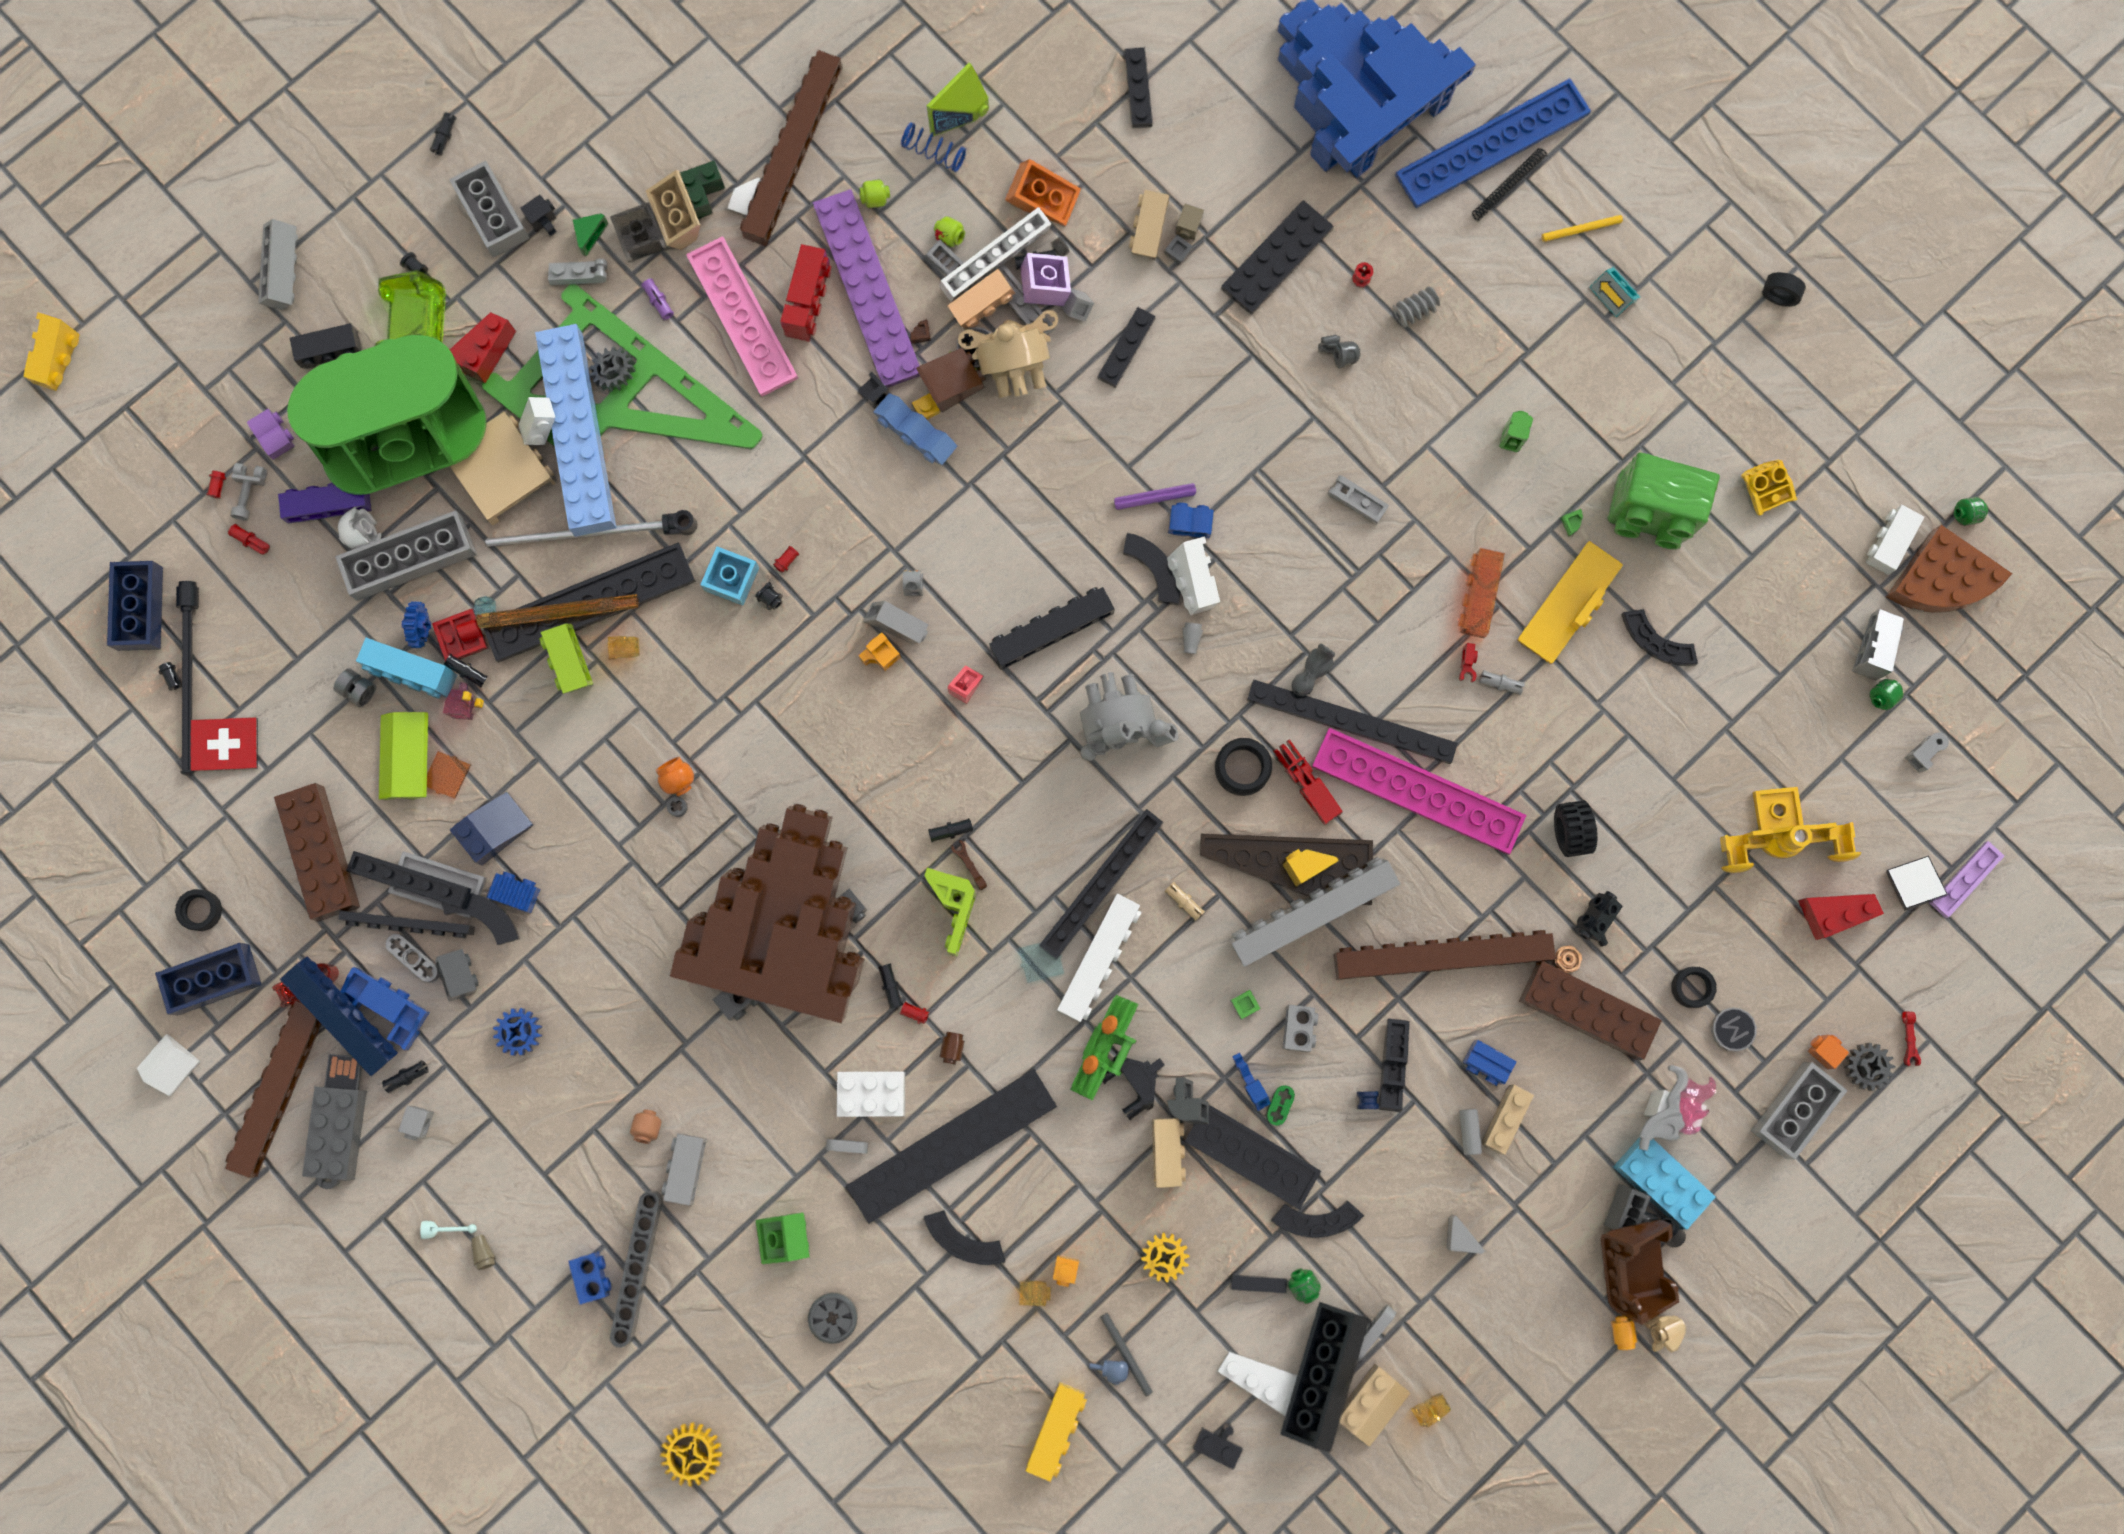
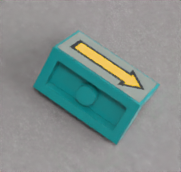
(1614, 291)

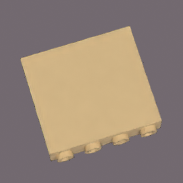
(502, 469)

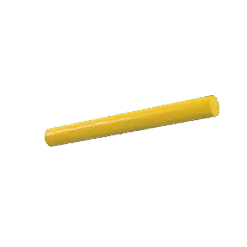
(1582, 228)

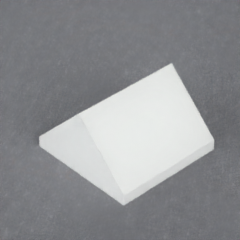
(167, 1065)

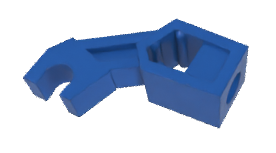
(1253, 1087)

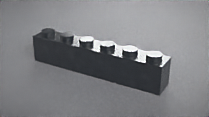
(1051, 628)

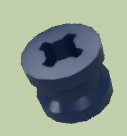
(1368, 1100)

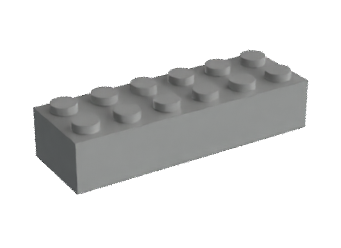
(406, 555)

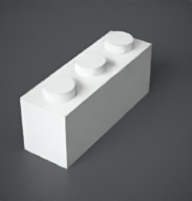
(1894, 539)

